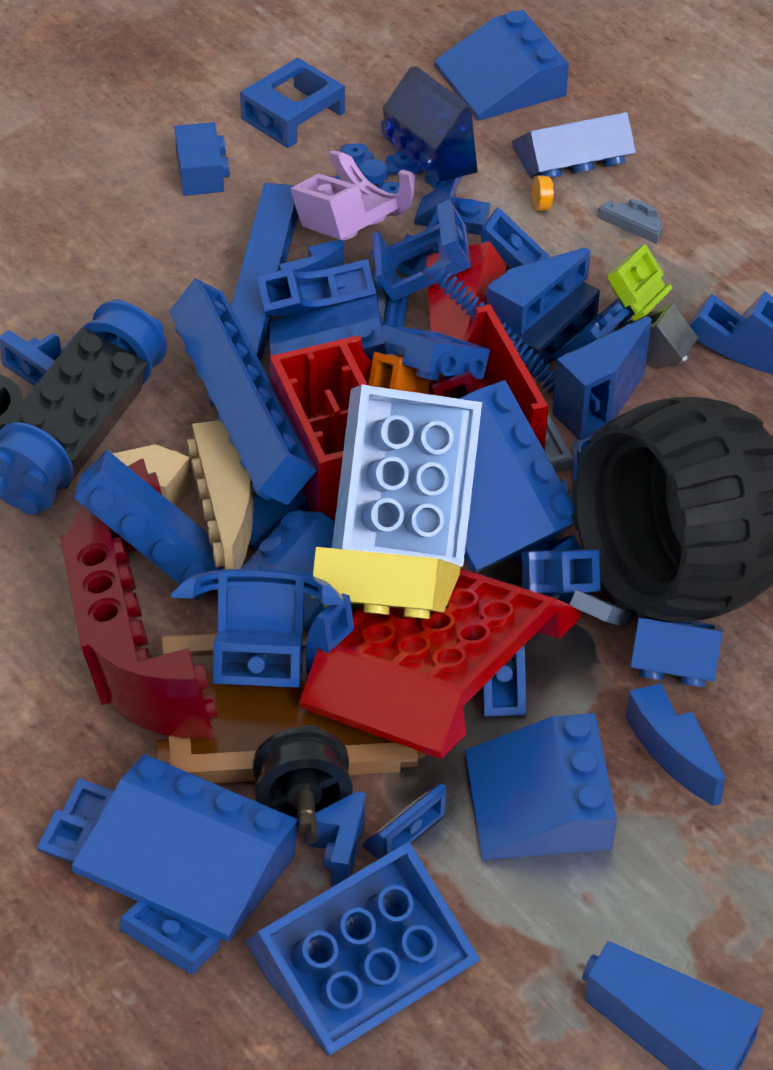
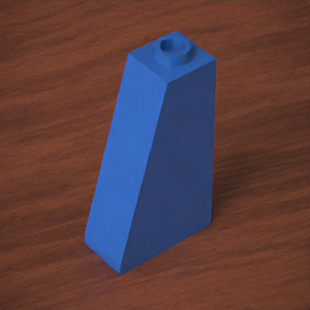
(669, 1012)

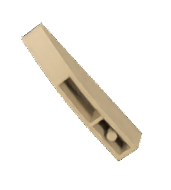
(223, 491)

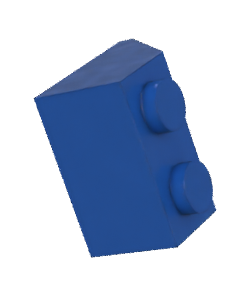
(677, 649)

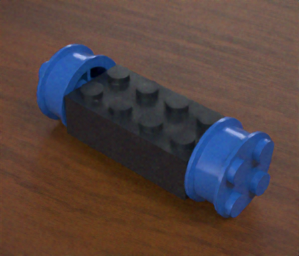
(77, 404)

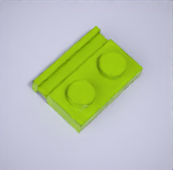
(639, 282)

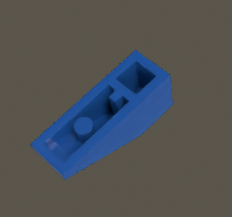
(535, 288)

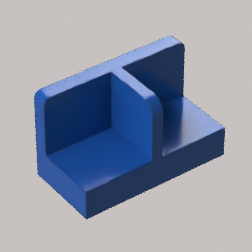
(30, 358)

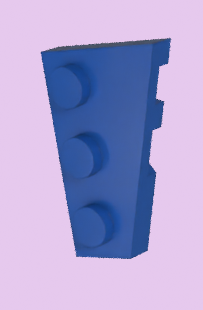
(597, 328)

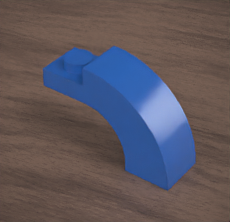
(297, 292)

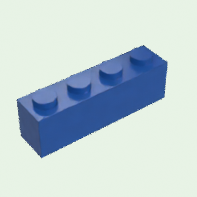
(145, 519)

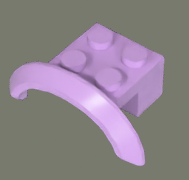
(348, 204)

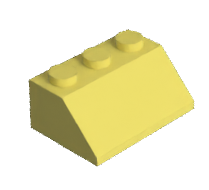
(388, 580)

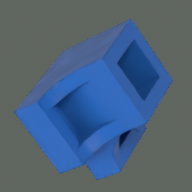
(561, 572)

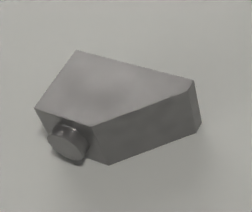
(669, 337)

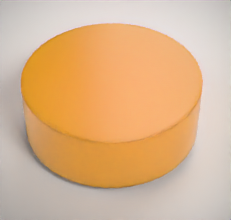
(542, 193)

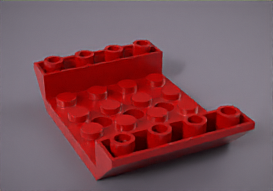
(416, 674)

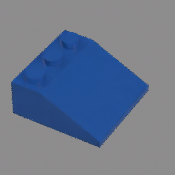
(505, 66)
(331, 324)
(542, 790)

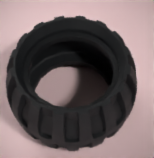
(679, 508)

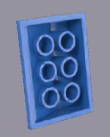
(514, 487)
(187, 847)
(363, 949)

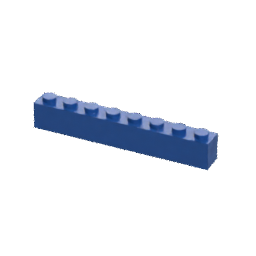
(242, 393)

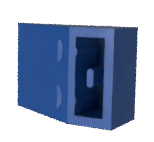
(600, 378)

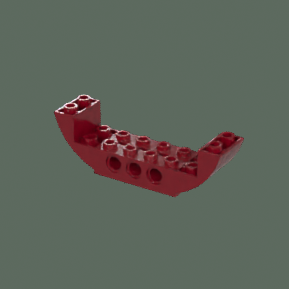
(150, 692)

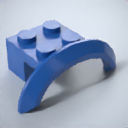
(259, 622)

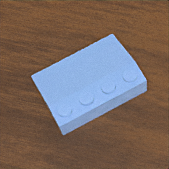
(407, 474)

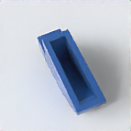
(736, 336)

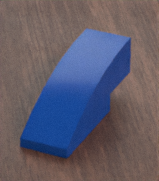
(675, 742)

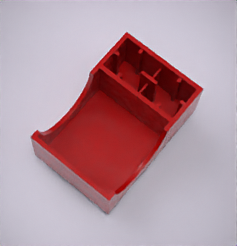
(318, 383)

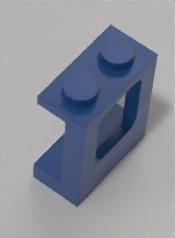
(279, 115)
(448, 236)

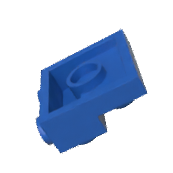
(436, 352)

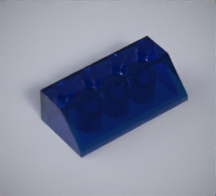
(430, 126)

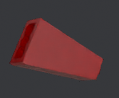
(485, 267)

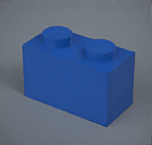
(200, 158)

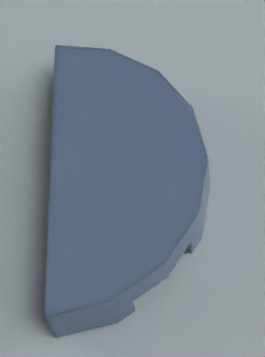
(634, 217)

